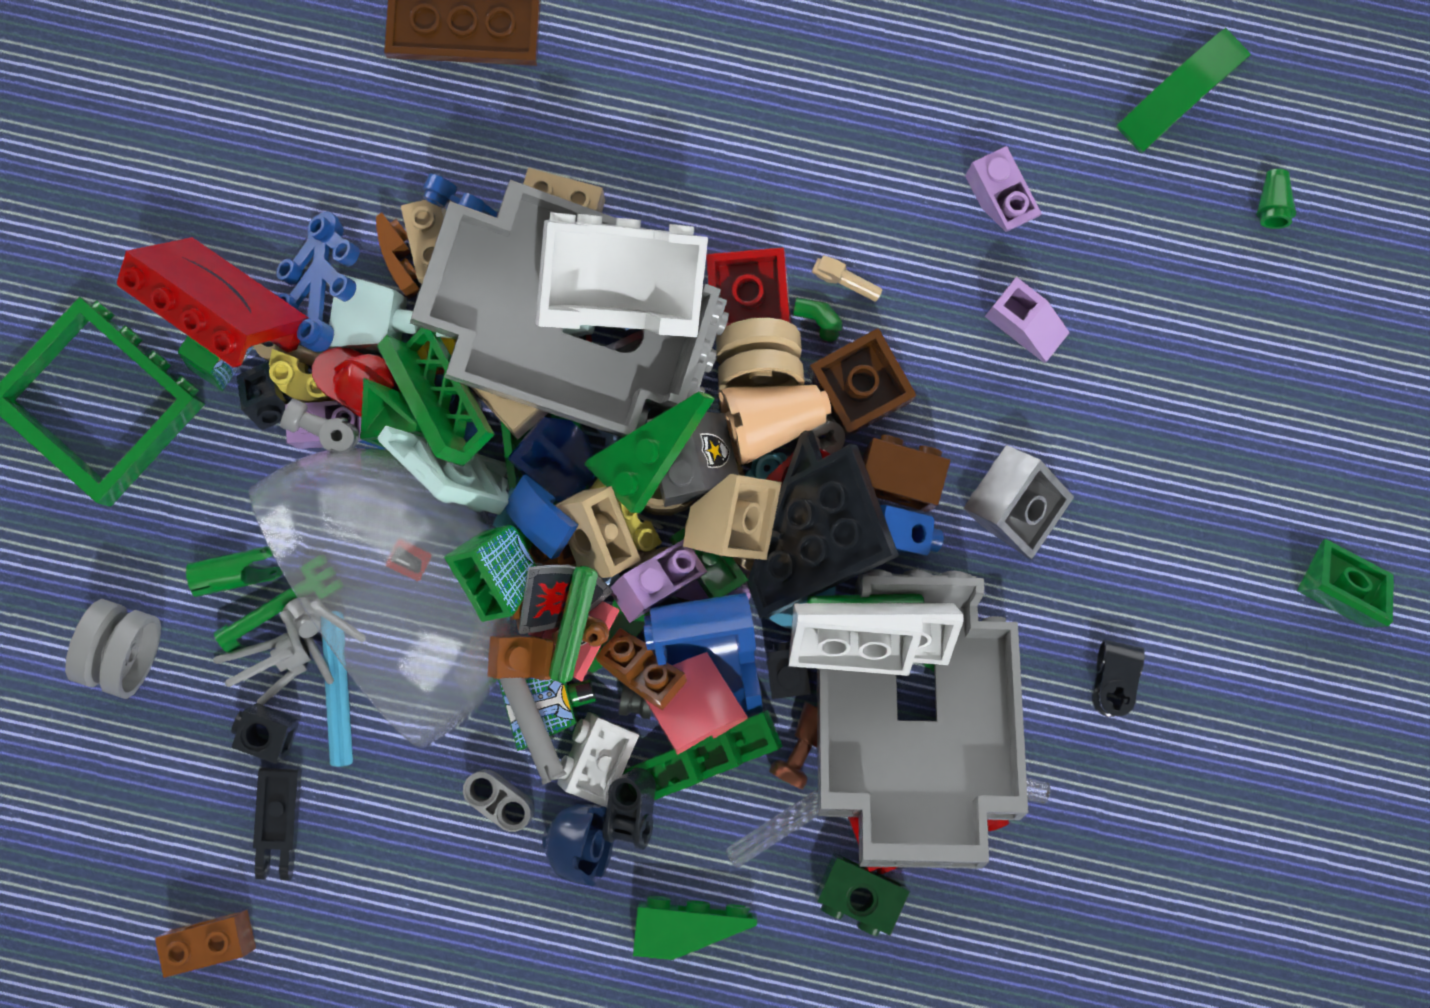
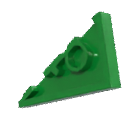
(644, 456)

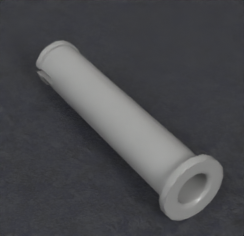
(533, 729)

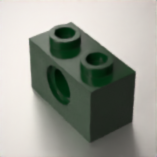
(885, 900)

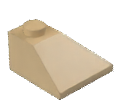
(734, 518)

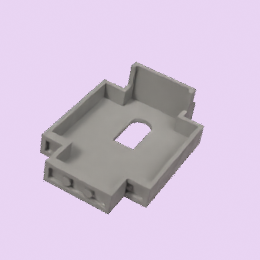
(486, 294)
(927, 784)

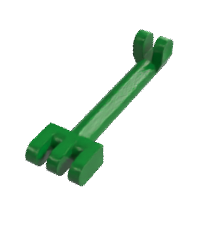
(228, 635)

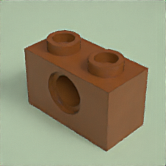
(205, 943)

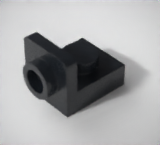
(260, 396)
(785, 679)

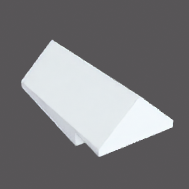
(873, 636)

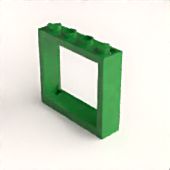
(151, 444)

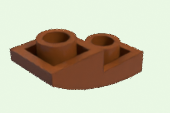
(391, 241)
(639, 670)

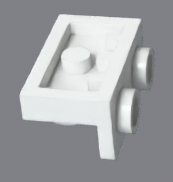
(596, 758)

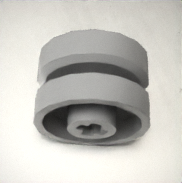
(113, 648)

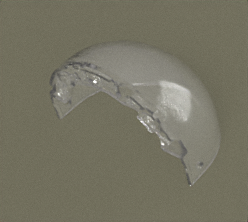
(372, 574)

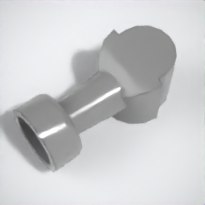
(332, 433)

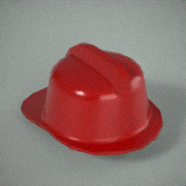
(341, 374)

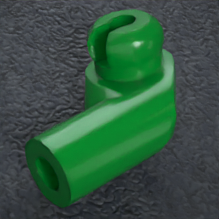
(822, 314)

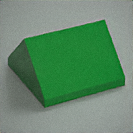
(1349, 586)

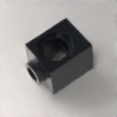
(281, 731)

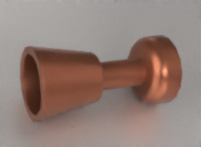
(807, 735)

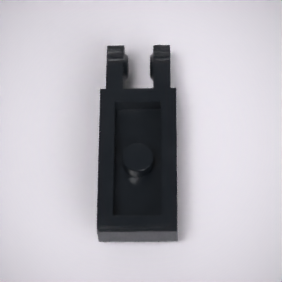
(276, 819)

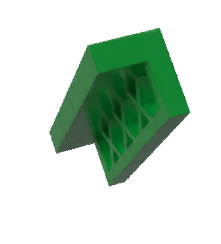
(431, 403)

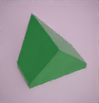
(384, 408)

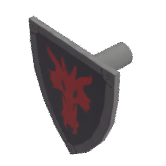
(547, 595)

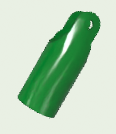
(229, 572)

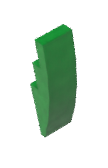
(711, 756)

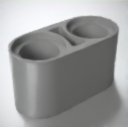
(494, 807)

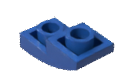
(539, 518)

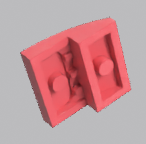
(700, 707)

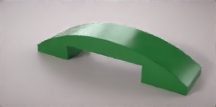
(1183, 90)

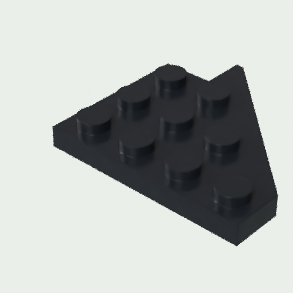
(822, 529)

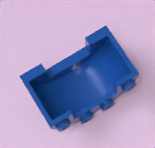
(713, 626)

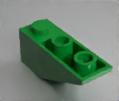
(677, 930)

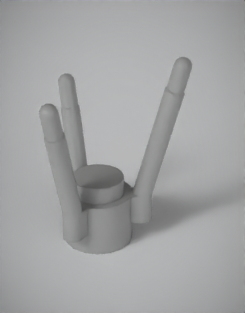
(300, 624)
(282, 656)

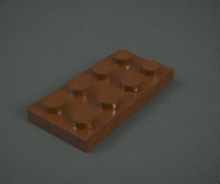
(464, 31)

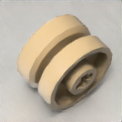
(759, 354)

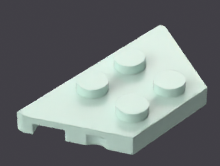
(475, 484)

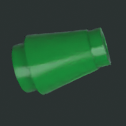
(1276, 200)

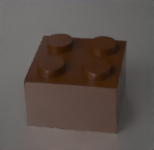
(862, 382)
(906, 474)

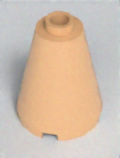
(770, 416)

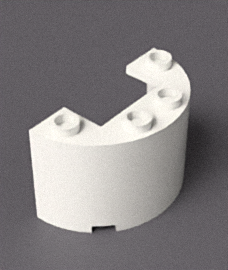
(620, 275)

